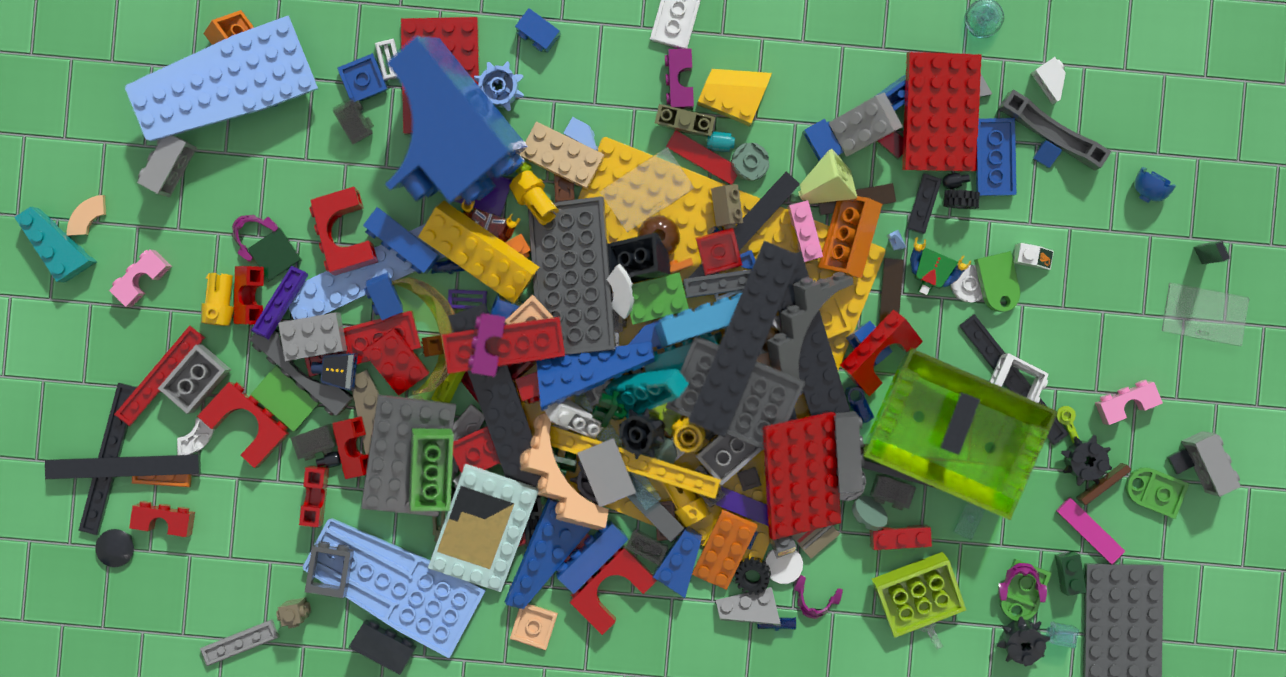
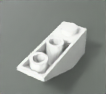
(574, 418)

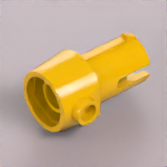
(529, 191)
(217, 304)
(686, 442)
(688, 505)

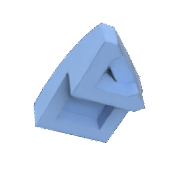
(581, 132)
(896, 240)

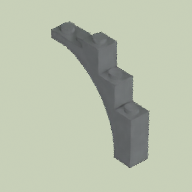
(795, 320)

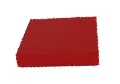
(719, 251)

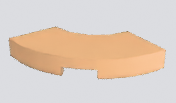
(85, 214)

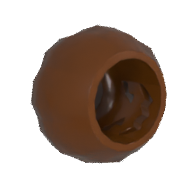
(670, 228)

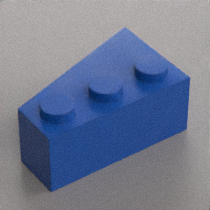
(679, 561)

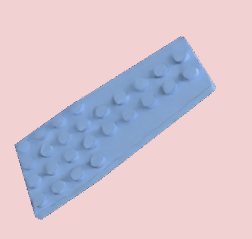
(223, 81)
(399, 587)

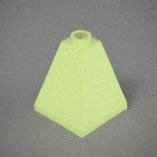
(828, 181)

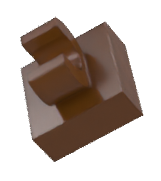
(432, 345)

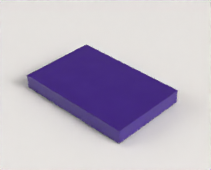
(496, 199)

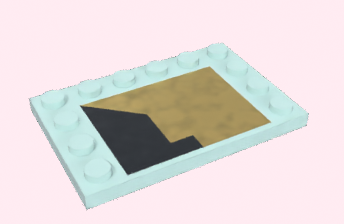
(483, 528)

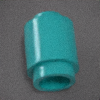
(720, 142)

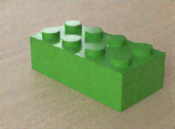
(431, 469)

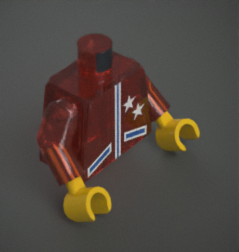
(496, 225)

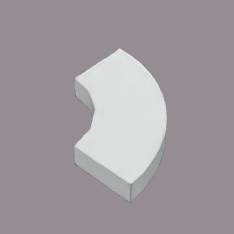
(622, 291)
(195, 439)

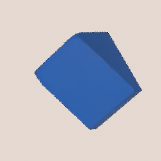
(1047, 154)

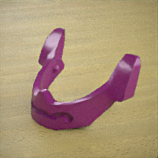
(238, 224)
(1025, 569)
(811, 612)

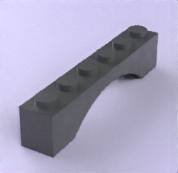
(1074, 144)
(332, 397)

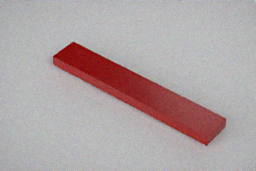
(149, 386)

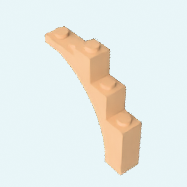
(552, 484)

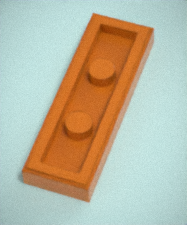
(181, 480)

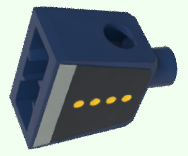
(337, 370)

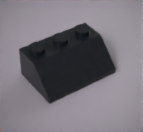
(640, 256)
(383, 646)

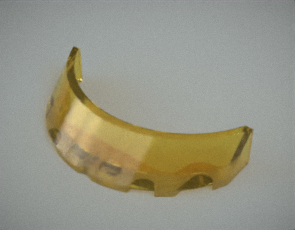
(441, 310)

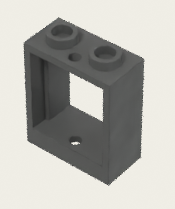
(327, 589)

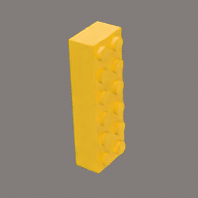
(478, 251)

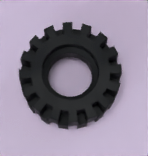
(961, 199)
(748, 585)

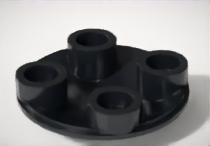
(114, 548)

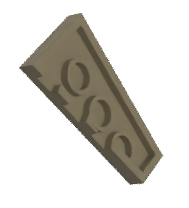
(365, 402)

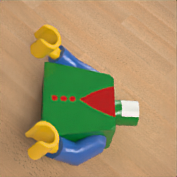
(934, 268)

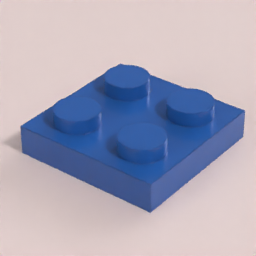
(362, 78)

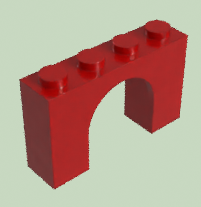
(326, 212)
(860, 362)
(270, 432)
(623, 564)

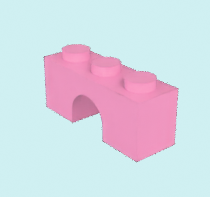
(805, 229)
(127, 288)
(1112, 407)

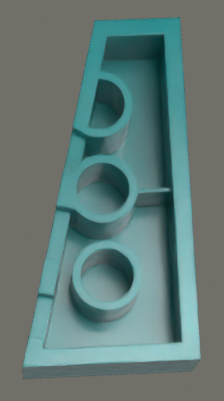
(55, 248)
(675, 356)
(647, 389)

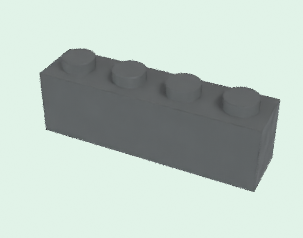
(849, 452)

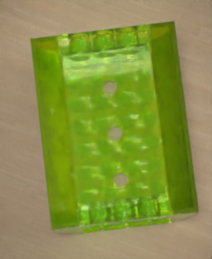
(1002, 417)

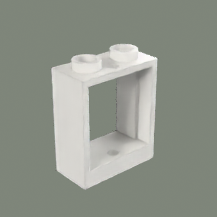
(1003, 367)

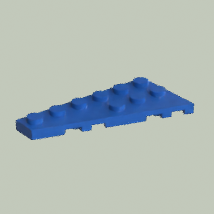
(546, 551)

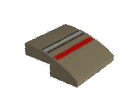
(815, 540)

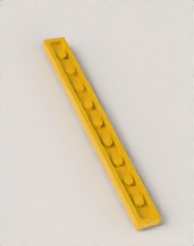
(644, 465)

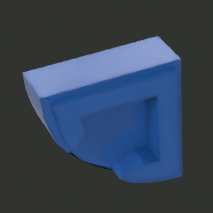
(747, 259)

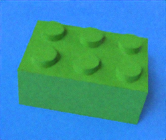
(658, 298)

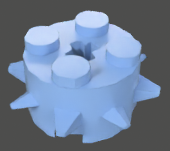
(495, 76)

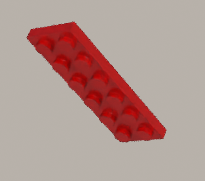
(364, 334)
(518, 344)

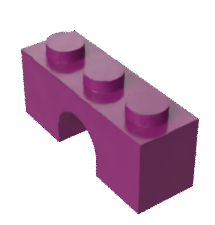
(678, 62)
(482, 361)

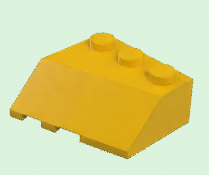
(734, 93)

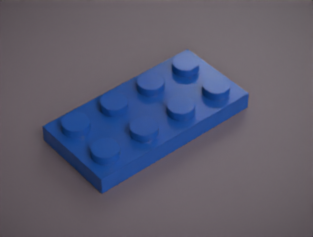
(996, 157)

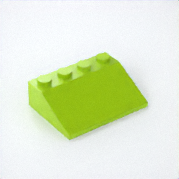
(919, 594)

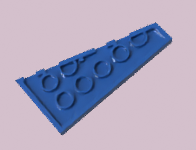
(585, 371)

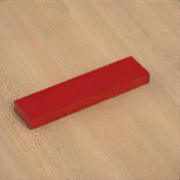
(702, 157)

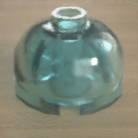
(984, 18)

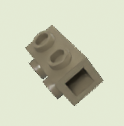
(727, 206)
(293, 612)

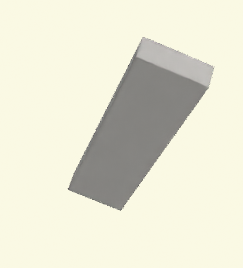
(239, 642)

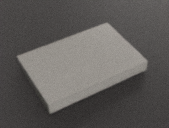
(606, 472)

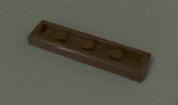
(883, 194)
(891, 287)

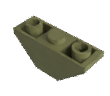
(684, 121)

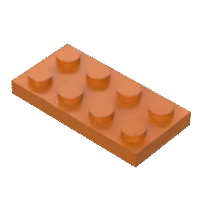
(724, 549)

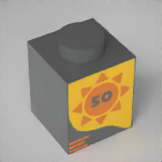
(783, 546)

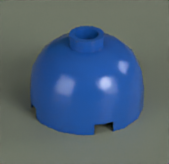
(1152, 186)

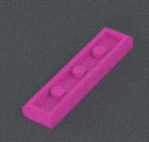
(1090, 530)

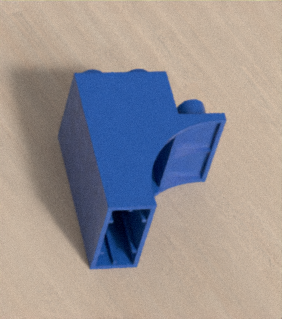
(456, 128)

